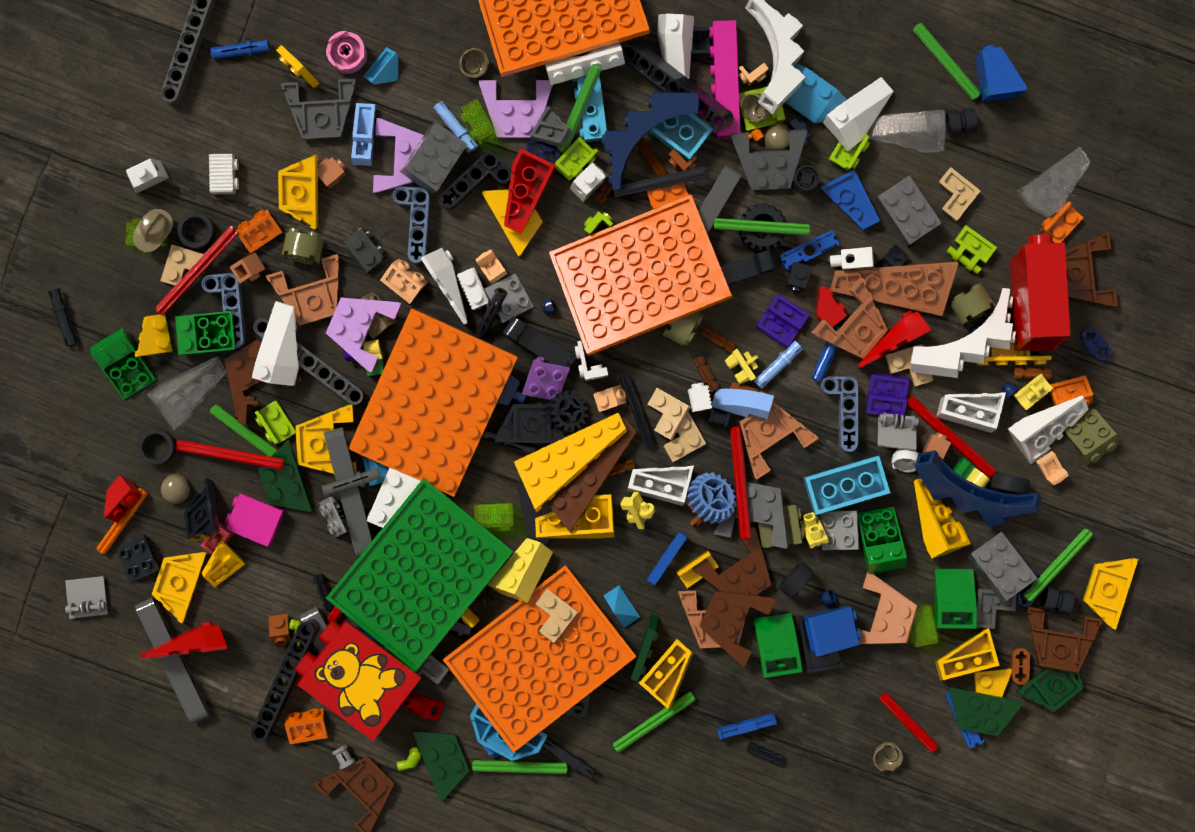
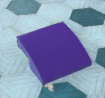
(782, 321)
(887, 394)

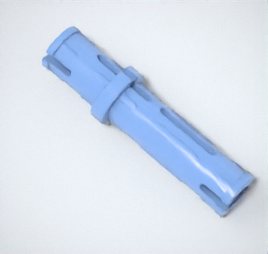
(454, 125)
(775, 367)

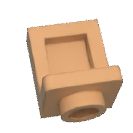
(757, 75)
(491, 266)
(610, 398)
(1052, 468)

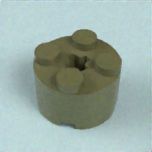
(302, 247)
(973, 304)
(681, 329)

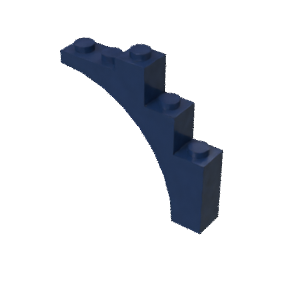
(622, 142)
(969, 497)

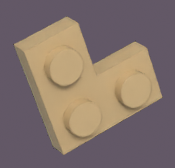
(962, 193)
(177, 262)
(902, 360)
(673, 412)
(689, 440)
(559, 612)

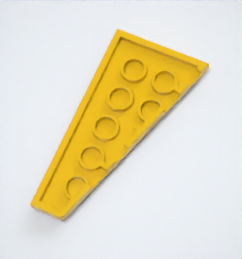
(564, 460)

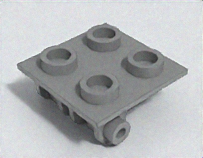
(516, 299)
(896, 431)
(329, 510)
(840, 529)
(86, 597)

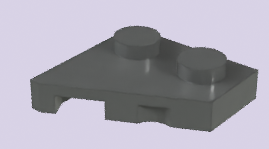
(551, 129)

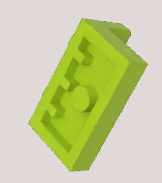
(275, 423)

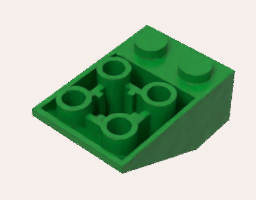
(205, 333)
(118, 362)
(881, 540)
(955, 599)
(777, 645)

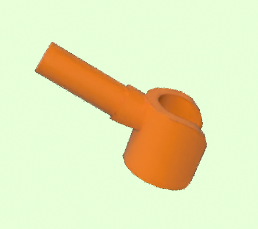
(756, 134)

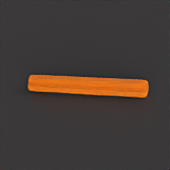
(117, 528)

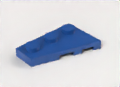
(852, 199)

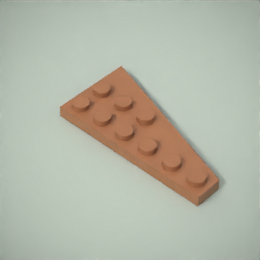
(909, 286)

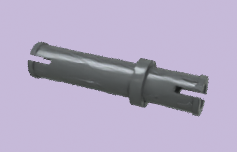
(329, 488)

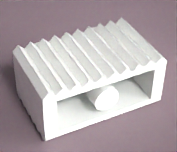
(222, 174)
(473, 289)
(699, 397)

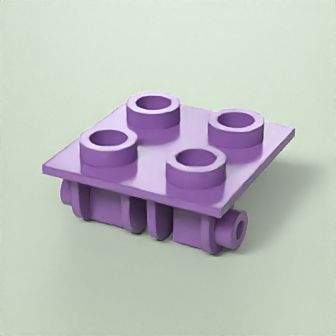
(545, 379)

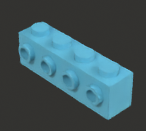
(593, 116)

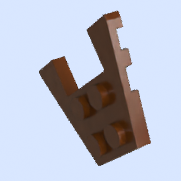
(1081, 274)
(240, 371)
(745, 577)
(726, 616)
(1059, 649)
(366, 783)

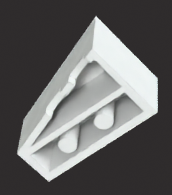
(972, 410)
(662, 483)
(391, 496)

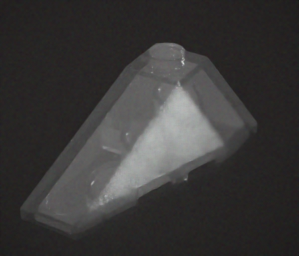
(913, 130)
(1052, 187)
(181, 394)

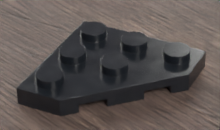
(530, 513)

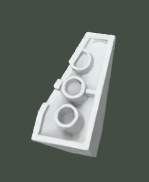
(675, 40)
(856, 115)
(443, 272)
(278, 351)

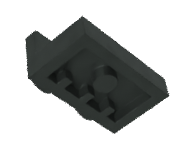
(365, 250)

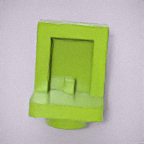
(592, 223)

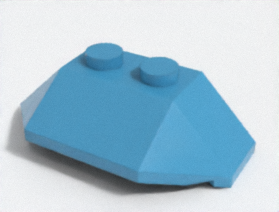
(814, 97)
(490, 738)

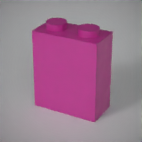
(254, 519)

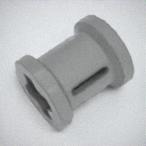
(343, 749)

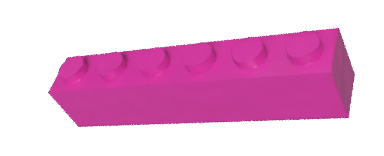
(725, 72)

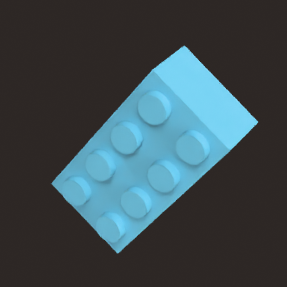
(846, 485)

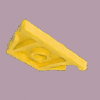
(300, 190)
(498, 201)
(178, 582)
(1109, 589)

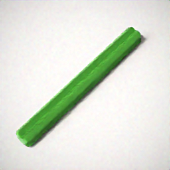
(946, 61)
(581, 103)
(761, 226)
(242, 430)
(1061, 561)
(653, 722)
(519, 767)

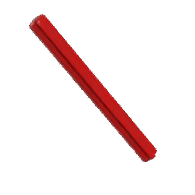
(194, 273)
(955, 440)
(229, 454)
(740, 483)

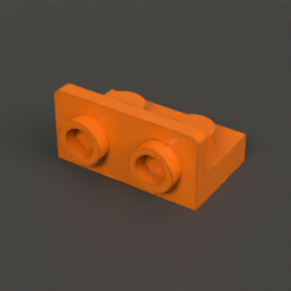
(666, 195)
(1061, 223)
(258, 230)
(1071, 389)
(306, 726)

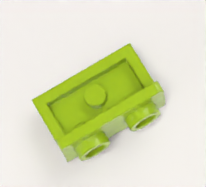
(575, 158)
(848, 159)

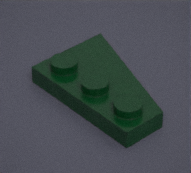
(646, 651)

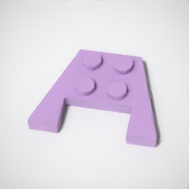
(515, 117)
(405, 143)
(351, 325)

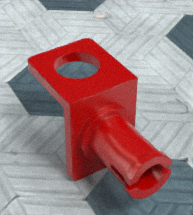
(422, 706)

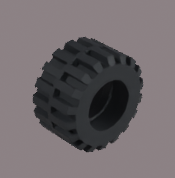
(769, 212)

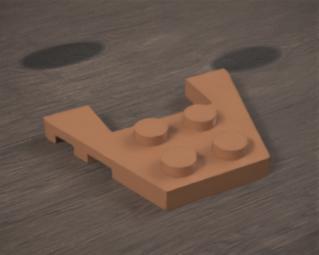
(313, 300)
(861, 329)
(763, 433)
(689, 603)
(893, 616)

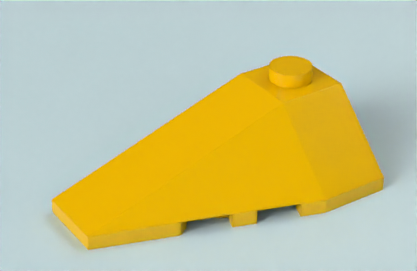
(594, 524)
(938, 527)

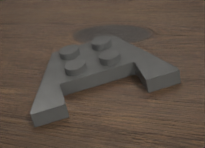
(320, 118)
(770, 168)
(765, 508)

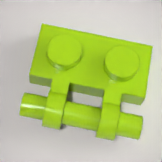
(975, 245)

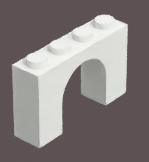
(575, 67)

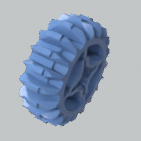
(712, 497)

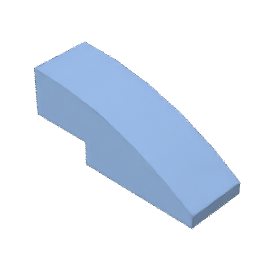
(363, 134)
(743, 402)

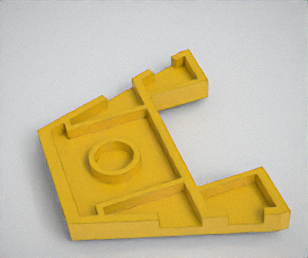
(311, 442)

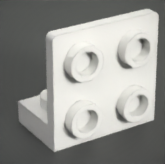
(596, 371)

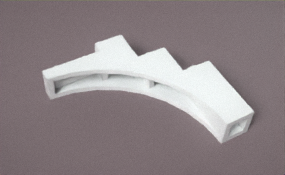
(785, 52)
(949, 358)

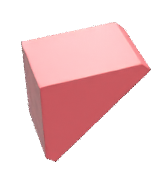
(210, 543)

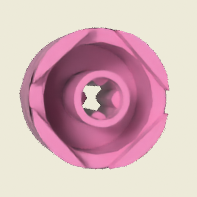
(336, 55)

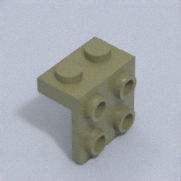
(1092, 436)
(794, 532)

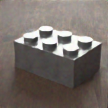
(433, 158)
(907, 211)
(1002, 567)

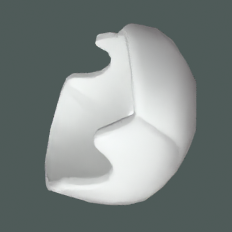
(904, 460)

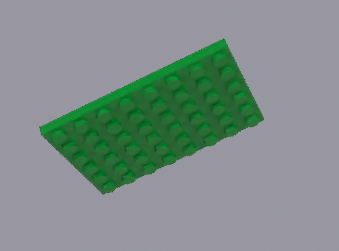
(419, 574)

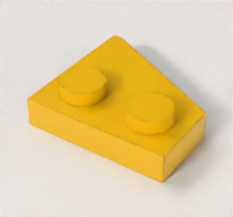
(297, 68)
(154, 337)
(222, 564)
(992, 681)

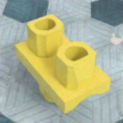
(746, 373)
(1033, 391)
(638, 509)
(813, 530)

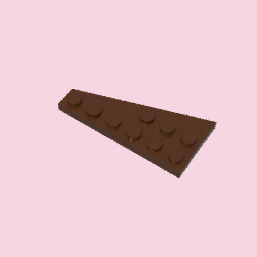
(573, 499)

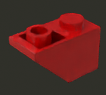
(828, 308)
(120, 498)

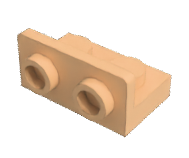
(404, 280)

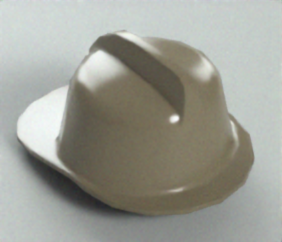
(152, 230)

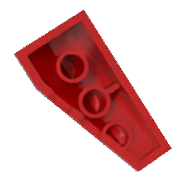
(527, 184)
(904, 331)
(198, 639)

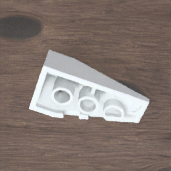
(1040, 430)

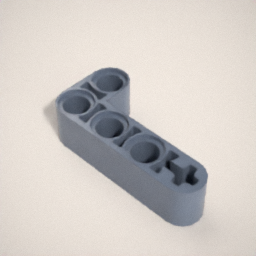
(415, 226)
(227, 293)
(843, 413)

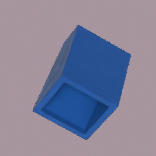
(997, 75)
(832, 630)

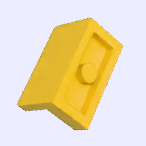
(686, 573)

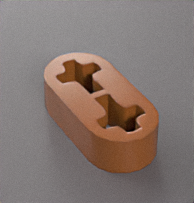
(1025, 666)

